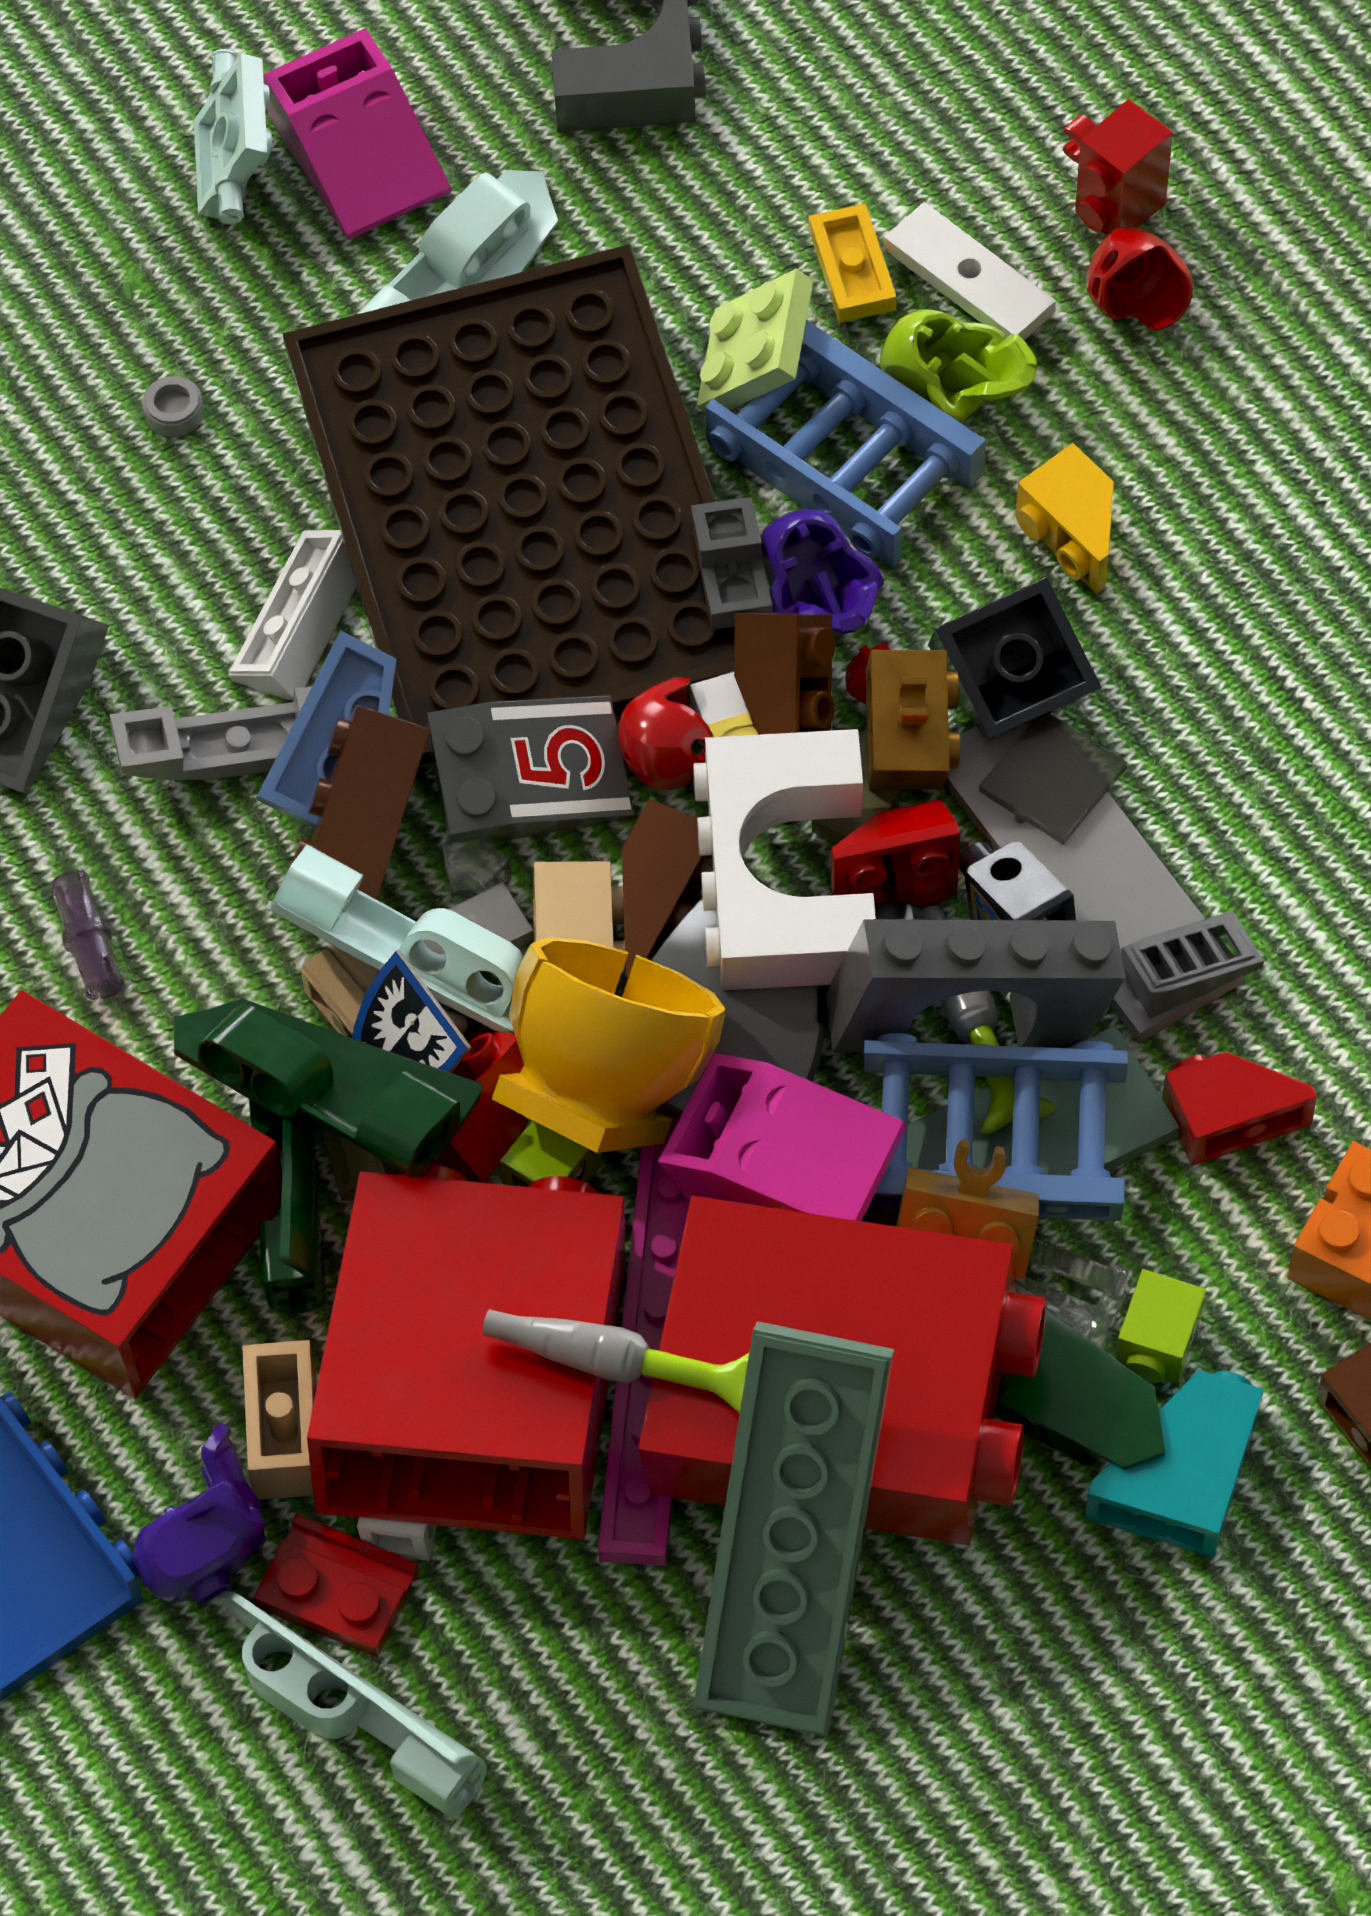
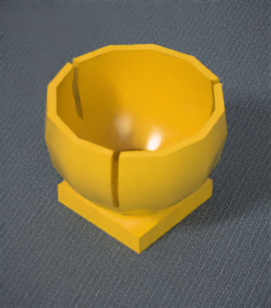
(603, 1059)

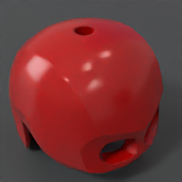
(1139, 278)
(659, 733)

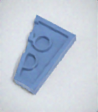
(348, 678)

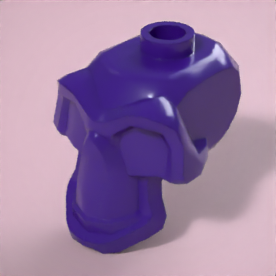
(818, 571)
(209, 1538)

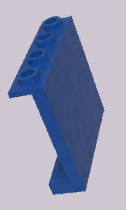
(55, 1563)

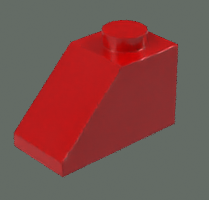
(1233, 1104)

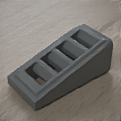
(1162, 995)

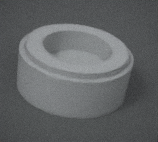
(173, 406)

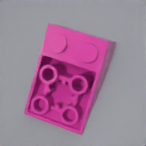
(354, 133)
(779, 1142)

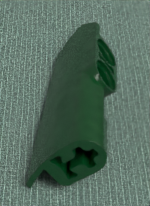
(357, 1090)
(292, 1245)
(1083, 1402)

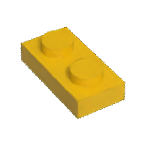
(852, 263)

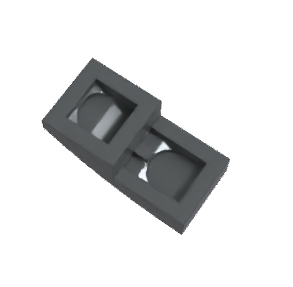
(730, 560)

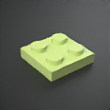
(755, 341)

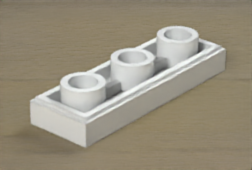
(968, 273)

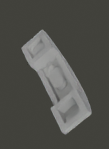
(203, 746)

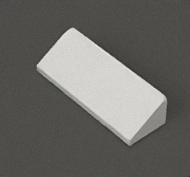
(297, 616)

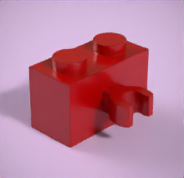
(1119, 167)

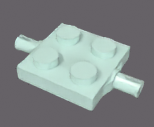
(230, 135)

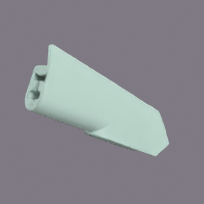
(479, 237)
(326, 901)
(424, 1757)

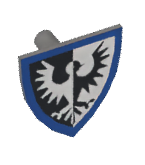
(408, 1020)

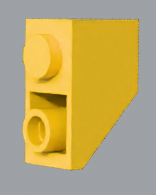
(1070, 511)

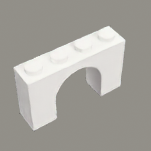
(750, 787)

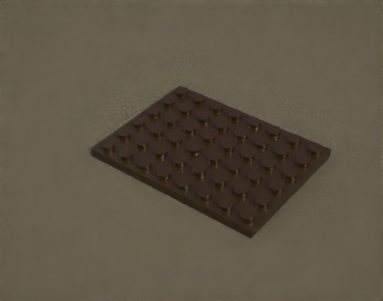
(515, 488)

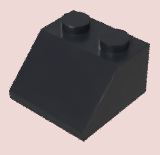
(1015, 659)

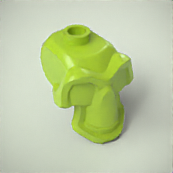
(956, 362)

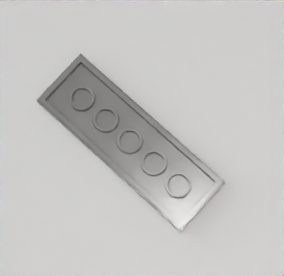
(1102, 865)

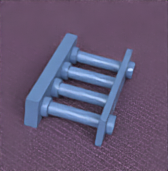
(855, 389)
(1084, 1194)

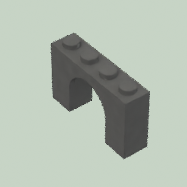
(633, 81)
(1055, 970)

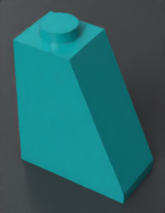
(1191, 1487)

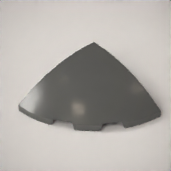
(758, 1023)

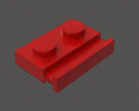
(336, 1585)

